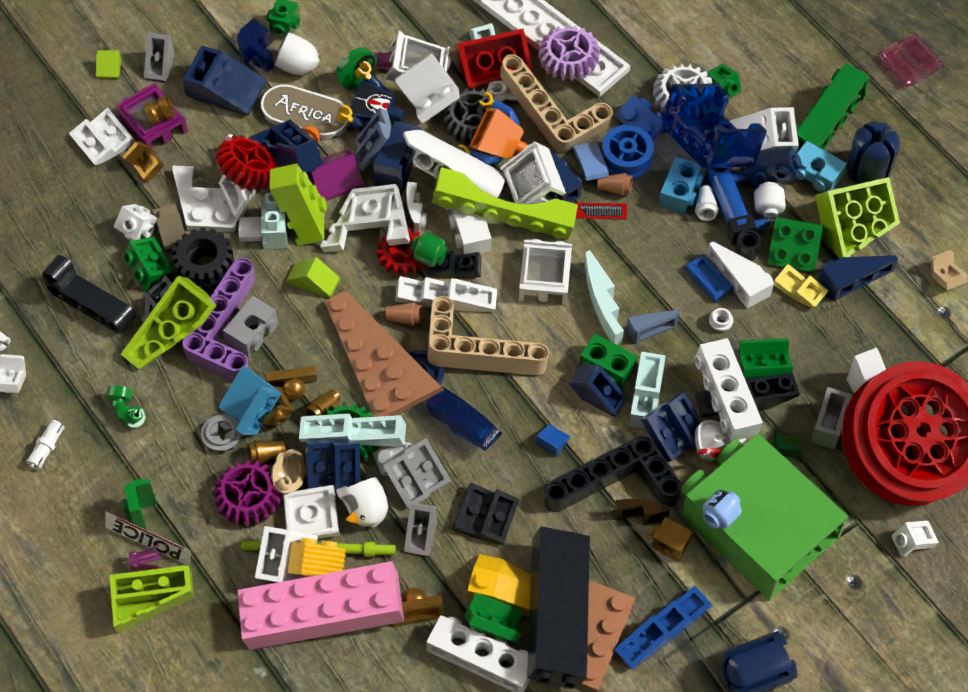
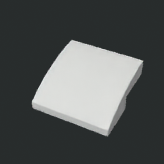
(102, 137)

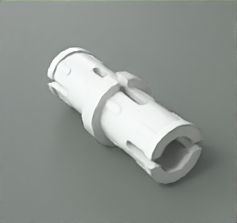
(45, 444)

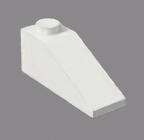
(749, 279)

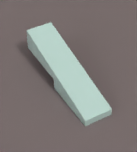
(366, 430)

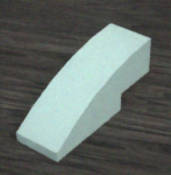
(647, 387)

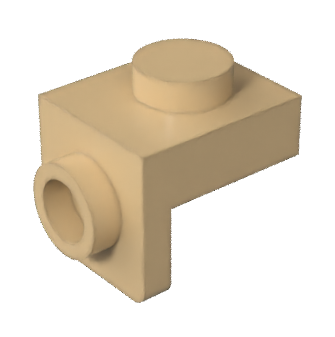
(946, 271)

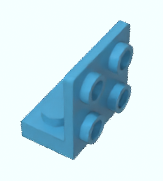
(249, 401)

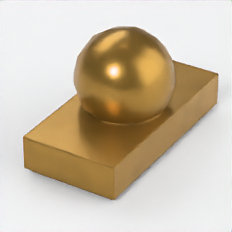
(292, 380)
(419, 607)

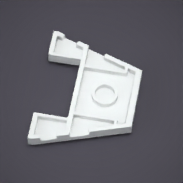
(204, 206)
(369, 209)

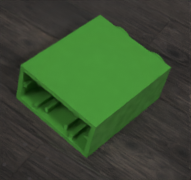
(782, 517)

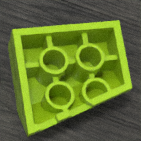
(857, 215)

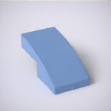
(591, 161)

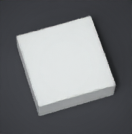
(250, 229)

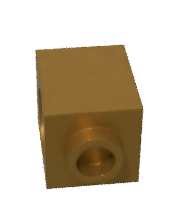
(671, 538)

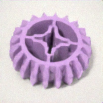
(569, 47)

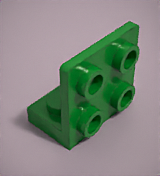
(795, 244)

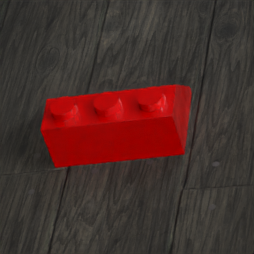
(483, 57)

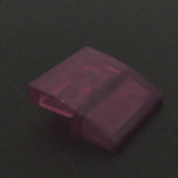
(911, 60)

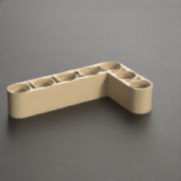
(549, 110)
(477, 352)

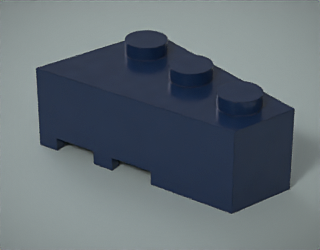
(395, 158)

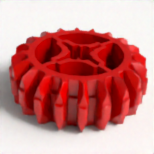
(245, 162)

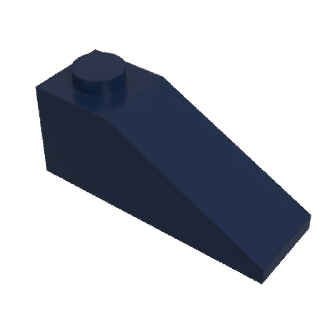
(853, 273)

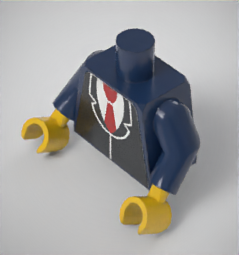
(368, 99)

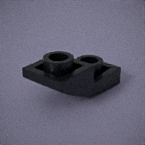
(458, 266)

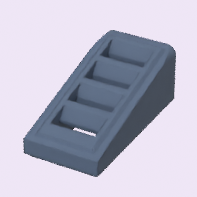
(650, 325)

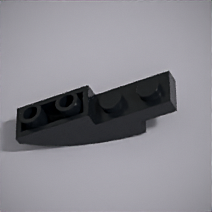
(765, 392)

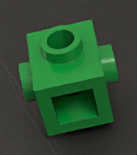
(283, 17)

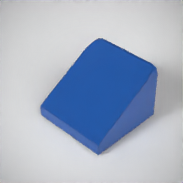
(552, 439)

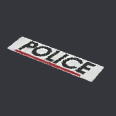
(148, 539)

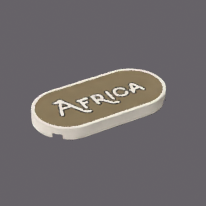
(304, 109)

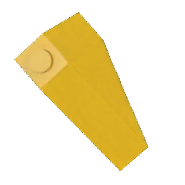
(501, 582)

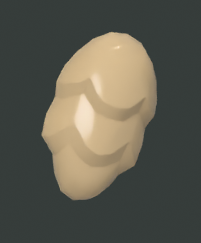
(288, 471)

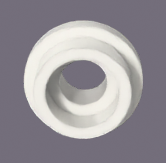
(723, 314)

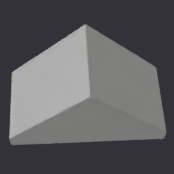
(158, 56)
(420, 529)

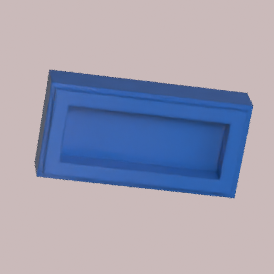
(709, 278)

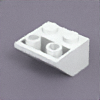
(275, 554)

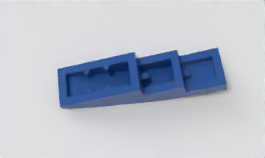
(663, 628)

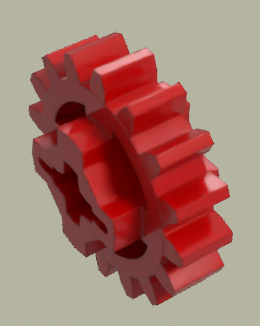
(399, 256)

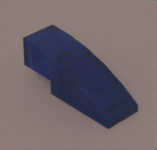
(463, 419)

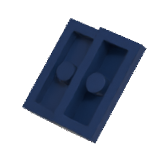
(673, 426)
(332, 463)

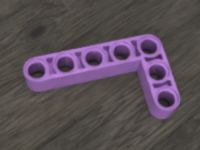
(218, 321)

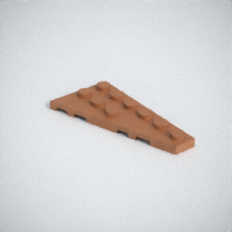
(383, 368)

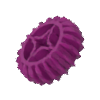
(231, 484)

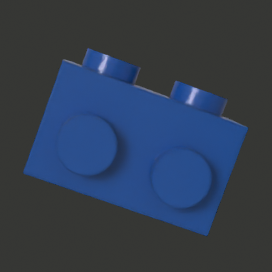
(638, 114)

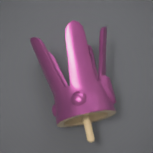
(382, 62)
(137, 559)

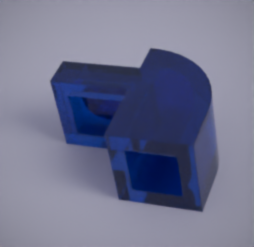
(252, 45)

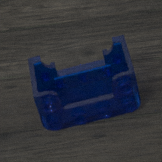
(698, 125)

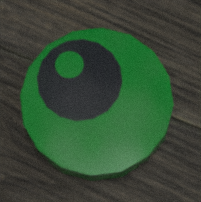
(346, 68)

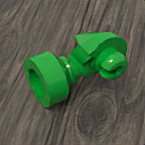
(131, 416)

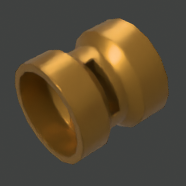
(160, 109)

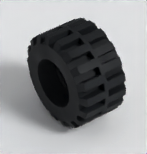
(198, 245)

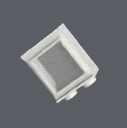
(410, 51)
(532, 175)
(545, 269)

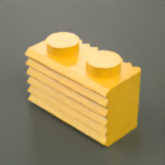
(314, 559)

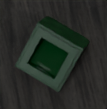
(788, 444)

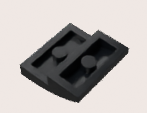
(485, 514)

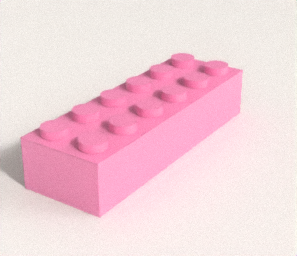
(320, 605)

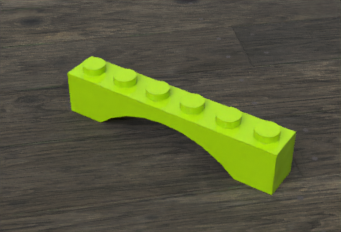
(459, 193)

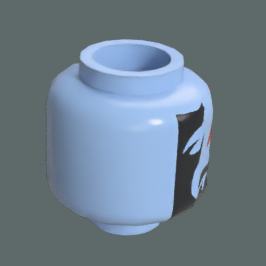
(721, 509)

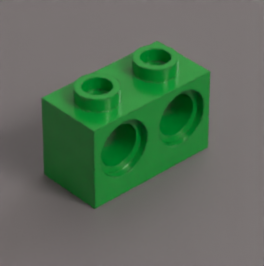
(611, 357)

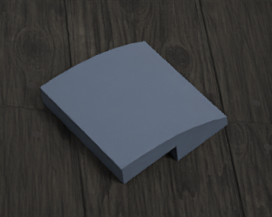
(372, 138)

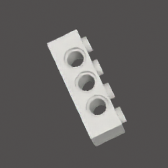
(721, 355)
(465, 656)

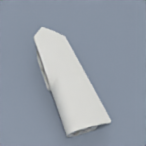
(434, 153)

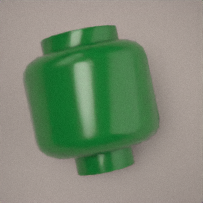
(429, 249)

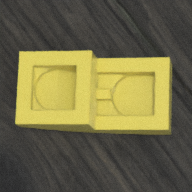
(799, 288)

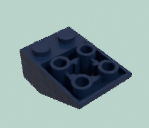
(222, 81)

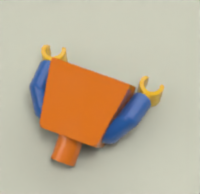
(497, 133)

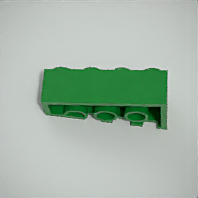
(832, 109)

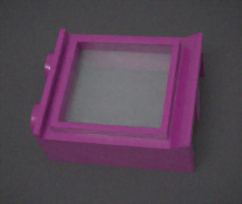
(134, 117)

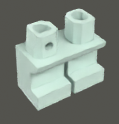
(273, 224)

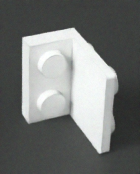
(428, 87)

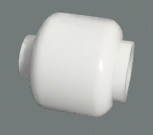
(769, 200)

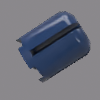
(872, 153)
(758, 665)

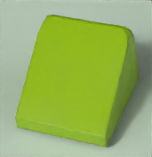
(108, 64)

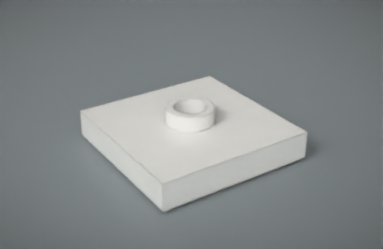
(312, 511)

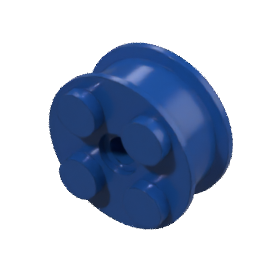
(627, 151)

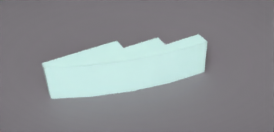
(602, 293)

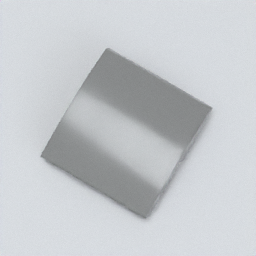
(416, 472)

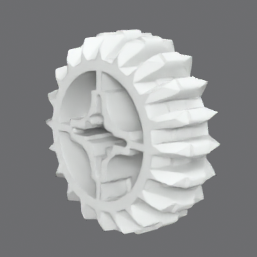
(676, 75)

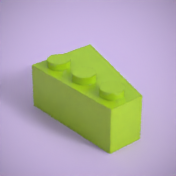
(300, 201)
(148, 593)

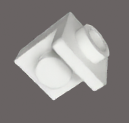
(914, 536)

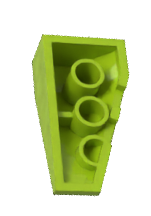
(173, 318)

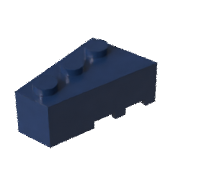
(290, 146)

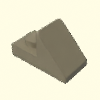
(169, 226)

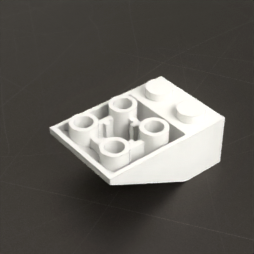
(779, 126)

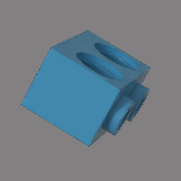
(684, 186)

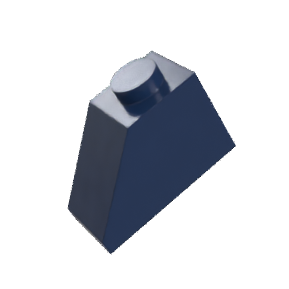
(598, 389)

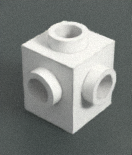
(135, 222)

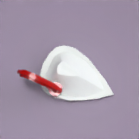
(711, 440)

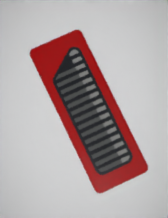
(601, 211)

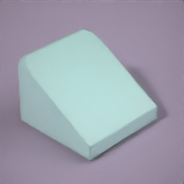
(482, 31)

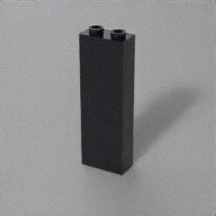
(559, 608)

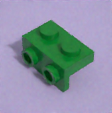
(764, 357)
(139, 496)
(494, 617)

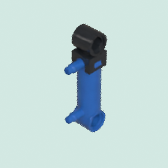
(740, 224)

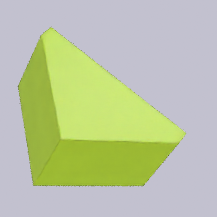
(314, 277)

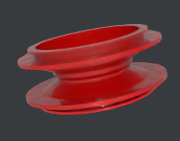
(881, 459)

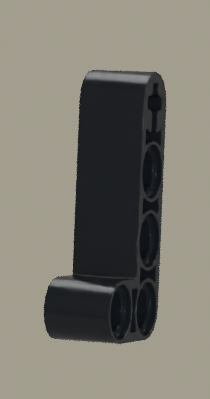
(86, 297)

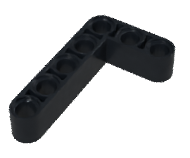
(613, 473)

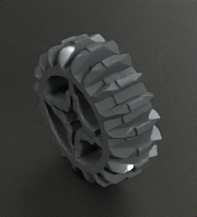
(469, 111)

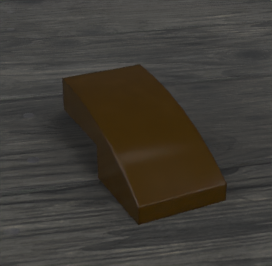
(650, 511)

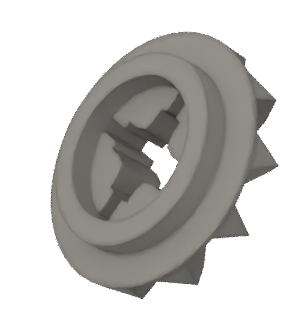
(210, 431)

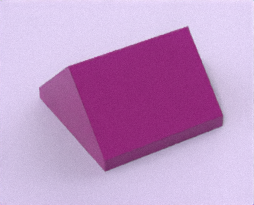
(337, 175)

